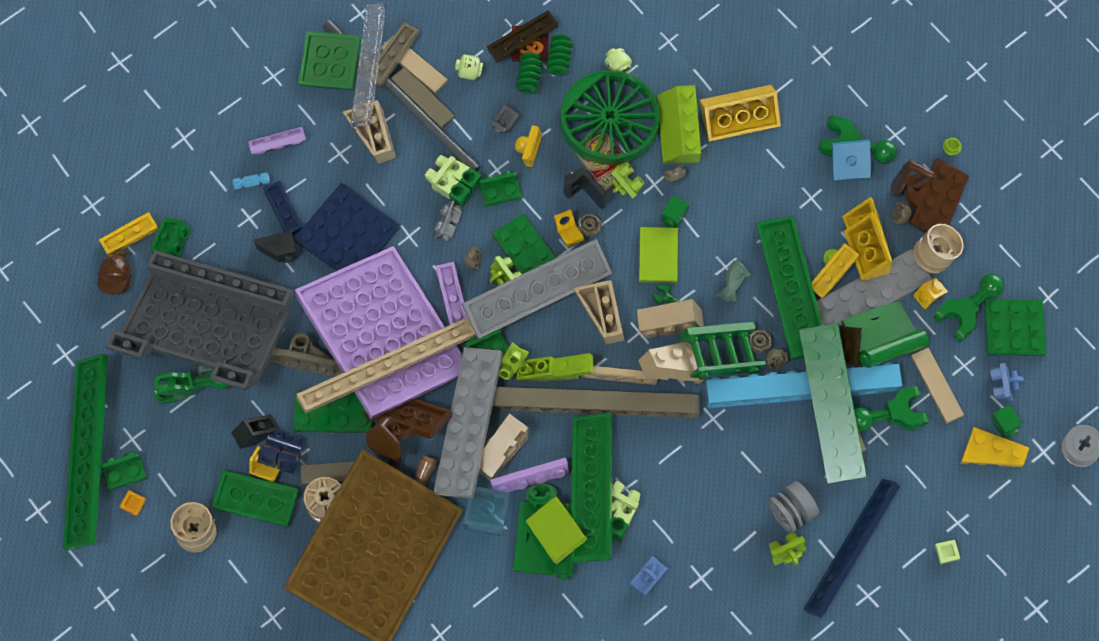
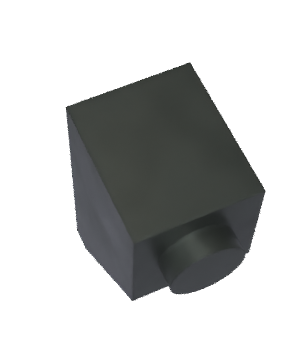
(278, 247)
(254, 430)

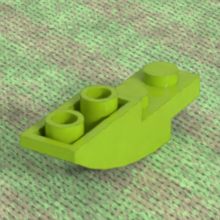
(555, 368)

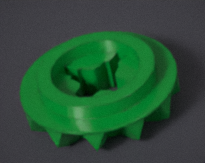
(542, 489)

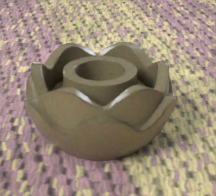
(674, 174)
(901, 213)
(589, 219)
(472, 258)
(764, 337)
(776, 358)

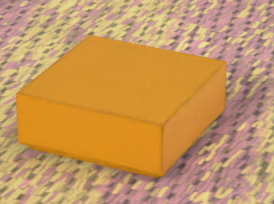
(132, 503)

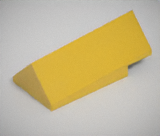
(868, 240)

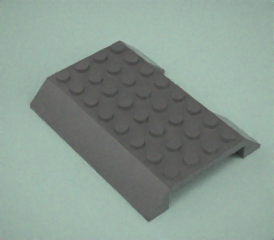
(206, 319)

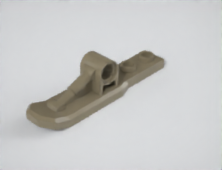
(305, 357)

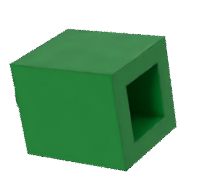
(674, 212)
(1006, 422)

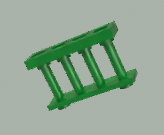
(726, 333)

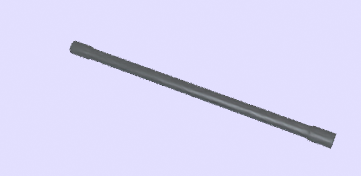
(466, 159)

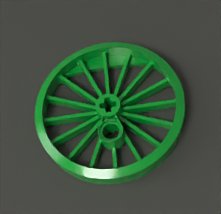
(602, 112)

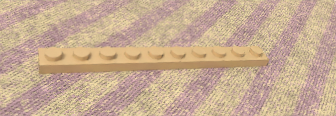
(385, 365)

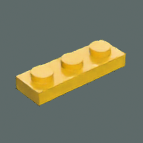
(129, 234)
(834, 270)

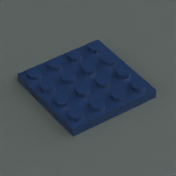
(346, 230)

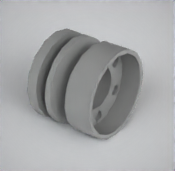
(793, 507)

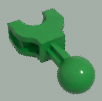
(883, 151)
(966, 309)
(181, 386)
(895, 412)

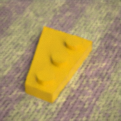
(992, 449)

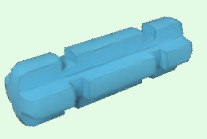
(251, 180)

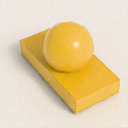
(529, 145)

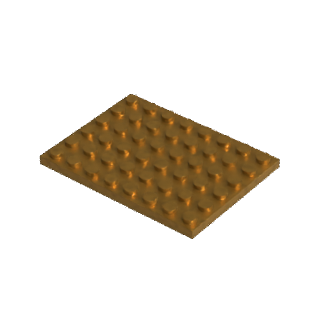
(373, 548)

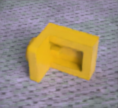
(930, 292)

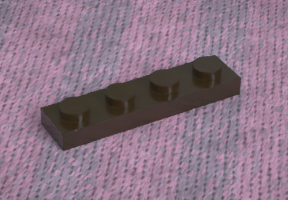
(522, 36)

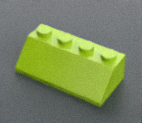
(679, 125)

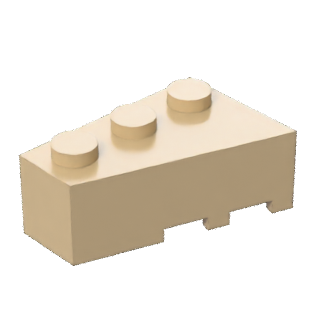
(376, 135)
(602, 309)
(669, 318)
(670, 362)
(502, 447)

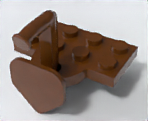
(930, 192)
(402, 423)

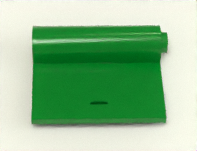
(887, 336)
(531, 555)

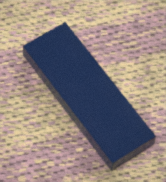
(282, 207)

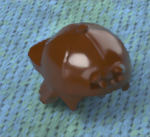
(114, 273)

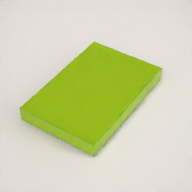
(658, 255)
(556, 530)

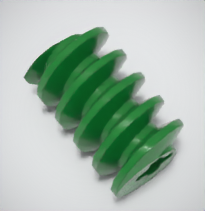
(559, 55)
(529, 73)

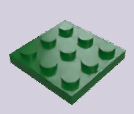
(329, 60)
(1014, 327)

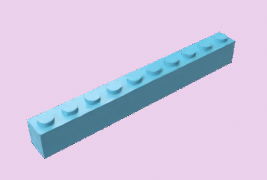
(795, 386)

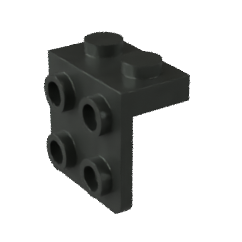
(584, 180)

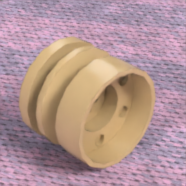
(938, 248)
(315, 491)
(190, 517)

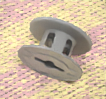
(1073, 441)

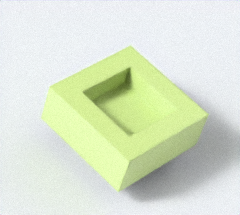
(947, 552)

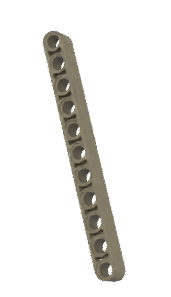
(596, 402)

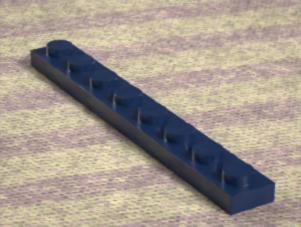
(851, 548)

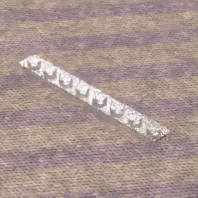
(368, 65)

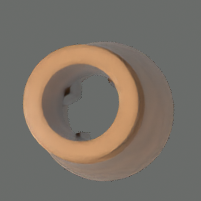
(425, 469)

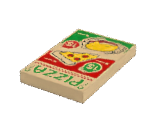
(601, 172)

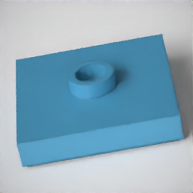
(851, 160)

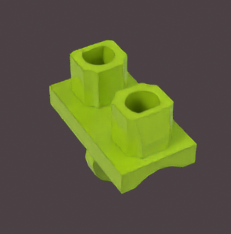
(623, 182)
(500, 271)
(511, 361)
(789, 552)

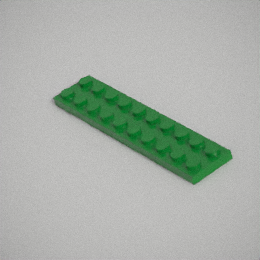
(85, 452)

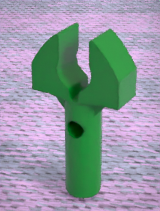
(666, 297)

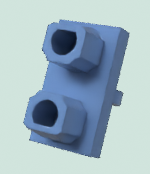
(1003, 374)
(648, 576)

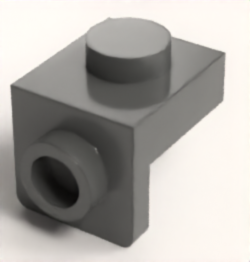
(505, 120)

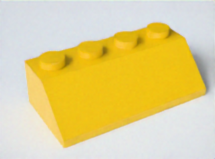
(740, 112)

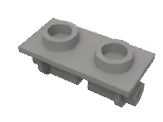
(449, 214)

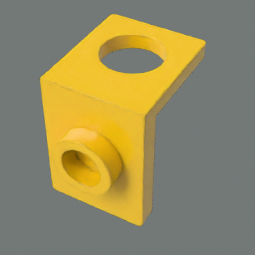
(568, 232)
(260, 470)

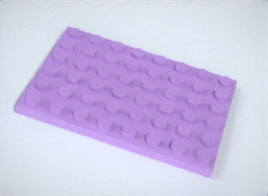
(370, 313)

